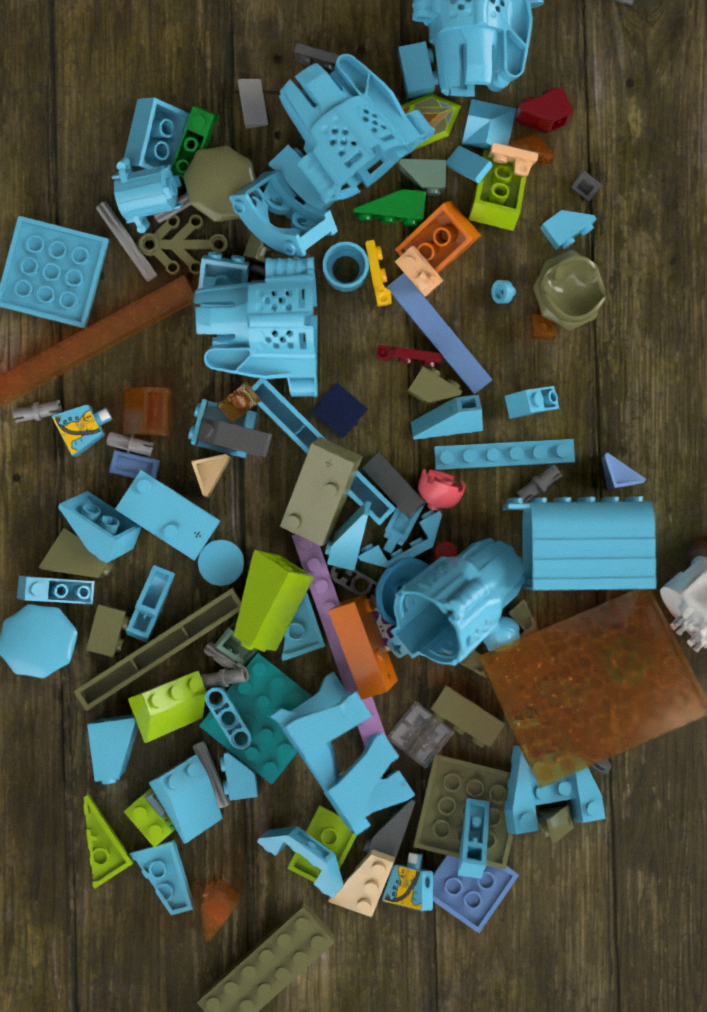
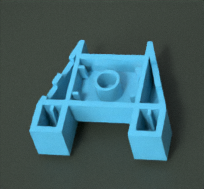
(525, 794)

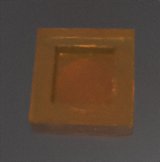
(542, 328)

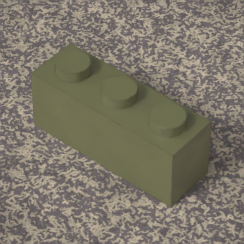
(466, 716)

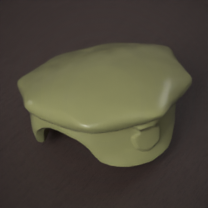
(214, 177)
(570, 290)

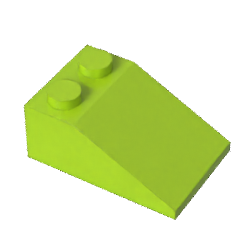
(498, 196)

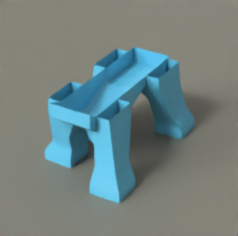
(359, 788)

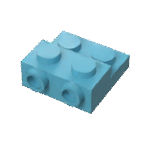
(222, 271)

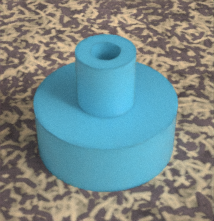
(503, 291)

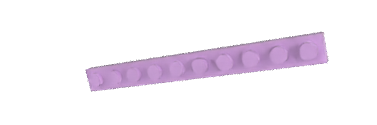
(325, 599)

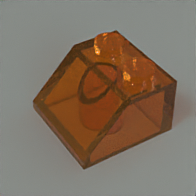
(218, 904)

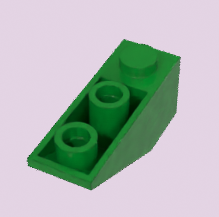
(195, 137)
(399, 206)

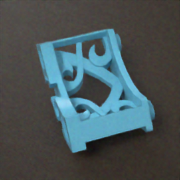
(306, 221)

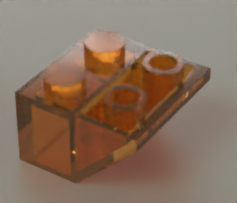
(147, 411)

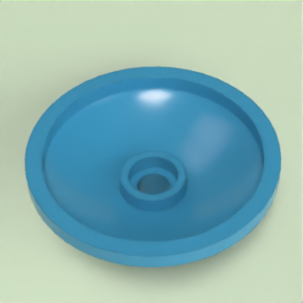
(395, 576)

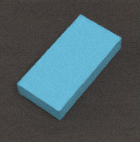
(468, 164)

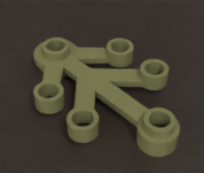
(178, 244)

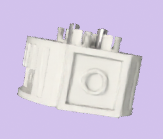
(687, 602)

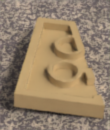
(365, 884)

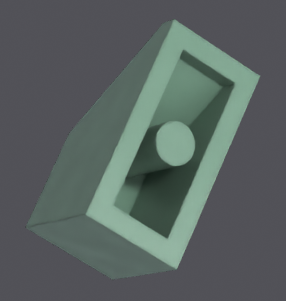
(425, 174)

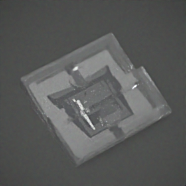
(420, 734)

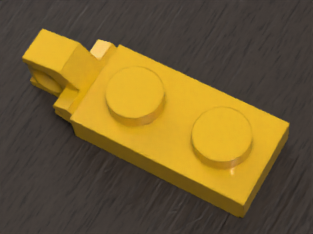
(379, 276)

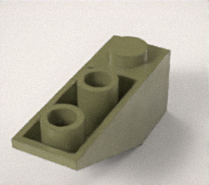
(555, 821)

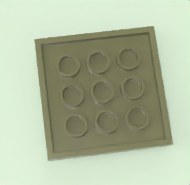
(444, 807)

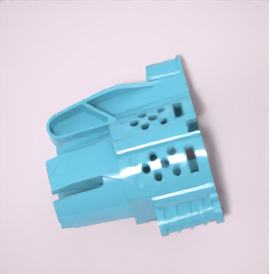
(477, 41)
(346, 109)
(249, 313)
(472, 586)

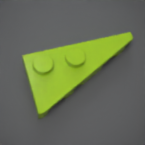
(106, 851)

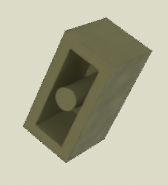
(108, 630)

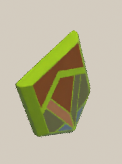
(438, 112)

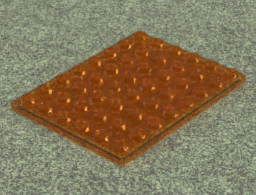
(594, 686)

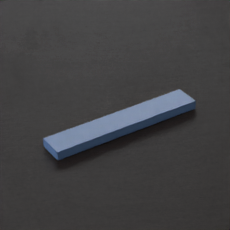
(439, 333)

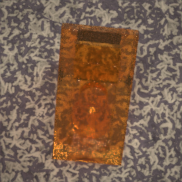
(238, 403)

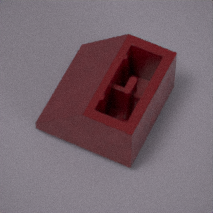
(545, 112)

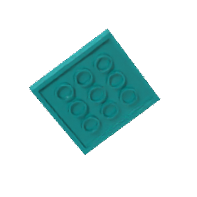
(255, 700)

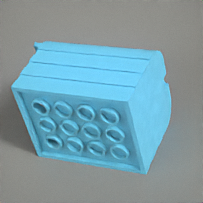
(587, 543)

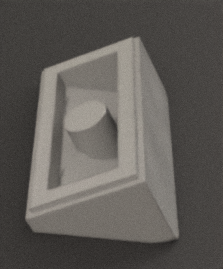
(252, 102)

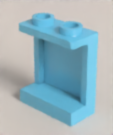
(208, 410)

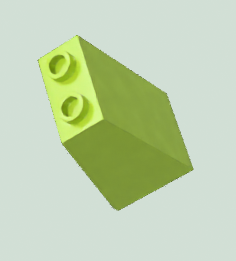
(269, 600)

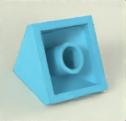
(488, 125)

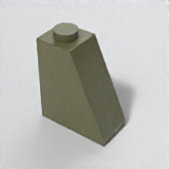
(72, 557)

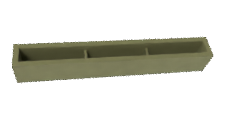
(159, 649)

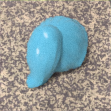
(503, 634)

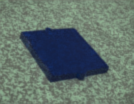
(340, 410)

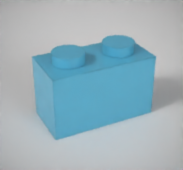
(417, 70)

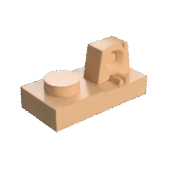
(522, 158)
(419, 271)

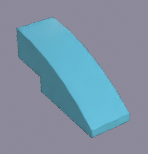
(150, 604)

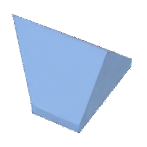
(619, 474)

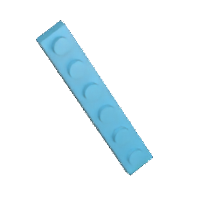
(504, 454)

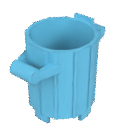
(145, 192)

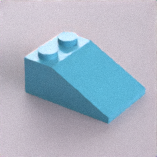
(100, 526)
(187, 798)

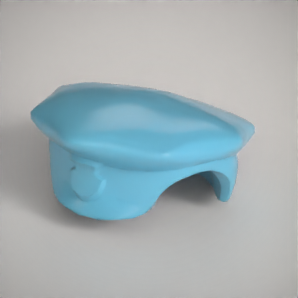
(37, 640)

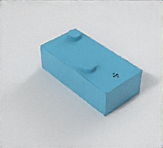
(167, 515)

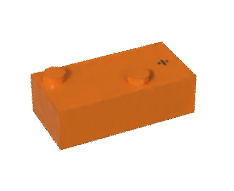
(363, 646)

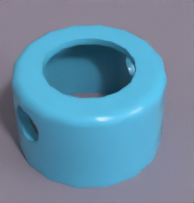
(345, 249)

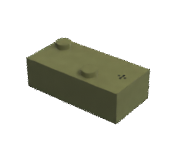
(321, 491)

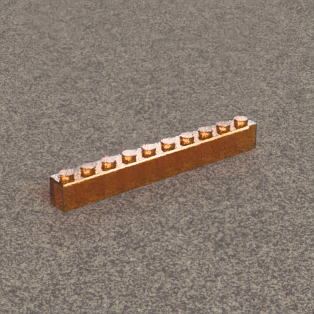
(95, 339)

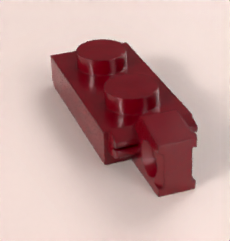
(407, 355)

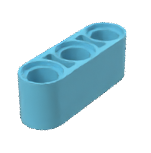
(229, 729)

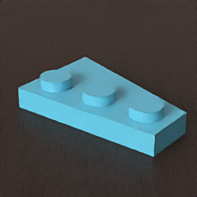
(166, 873)

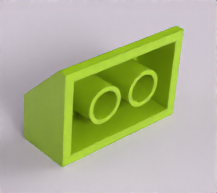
(169, 706)

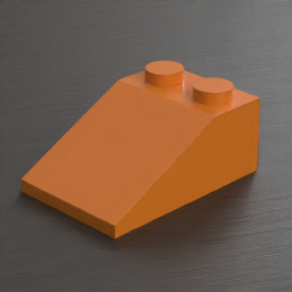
(442, 236)

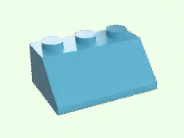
(154, 134)

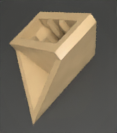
(209, 472)

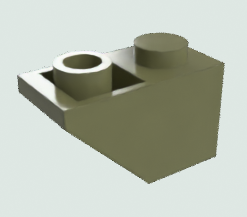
(431, 388)

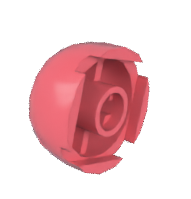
(439, 489)

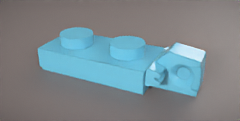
(399, 529)

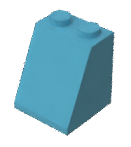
(111, 746)

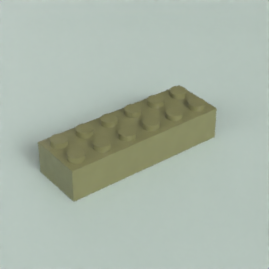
(269, 964)

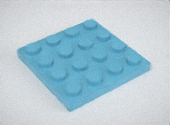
(52, 272)

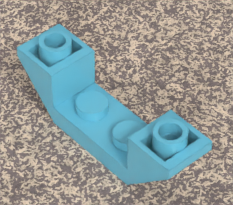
(429, 526)
(330, 878)

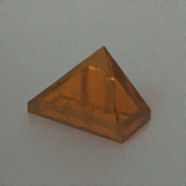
(535, 144)

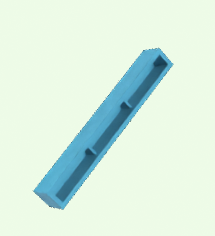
(304, 434)

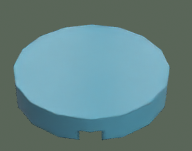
(221, 562)

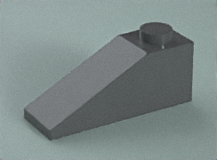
(234, 437)
(389, 834)

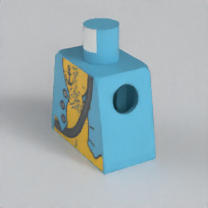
(81, 427)
(410, 885)

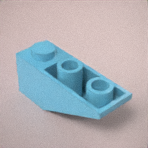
(451, 418)
(55, 590)

